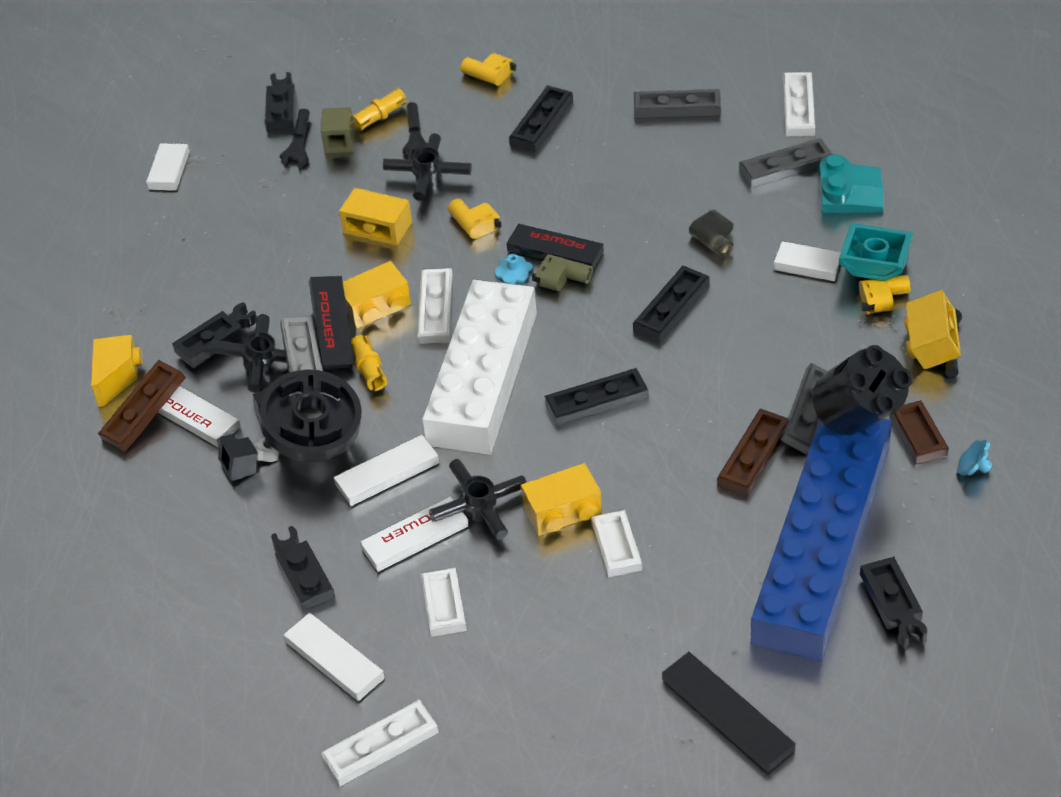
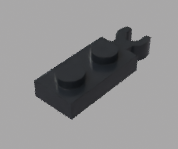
(280, 104)
(196, 344)
(302, 570)
(894, 599)

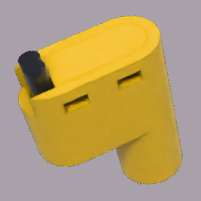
(492, 70)
(477, 220)
(878, 294)

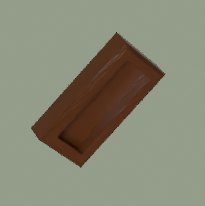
(919, 432)

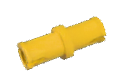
(379, 109)
(368, 363)

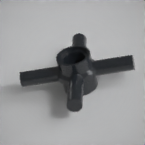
(427, 166)
(257, 352)
(477, 499)

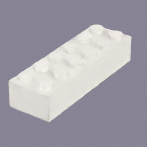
(480, 367)

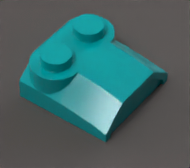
(849, 186)
(875, 251)

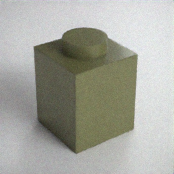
(337, 130)

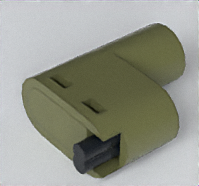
(557, 270)

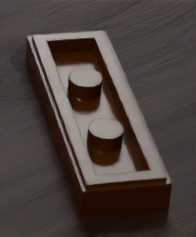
(141, 405)
(752, 453)

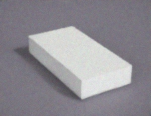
(168, 167)
(807, 261)
(616, 543)
(443, 602)

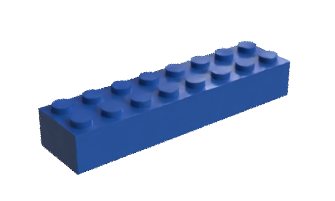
(819, 541)

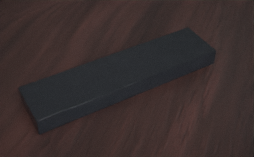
(729, 711)

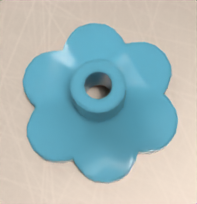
(513, 269)
(975, 459)

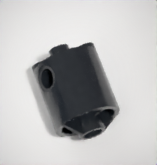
(861, 391)

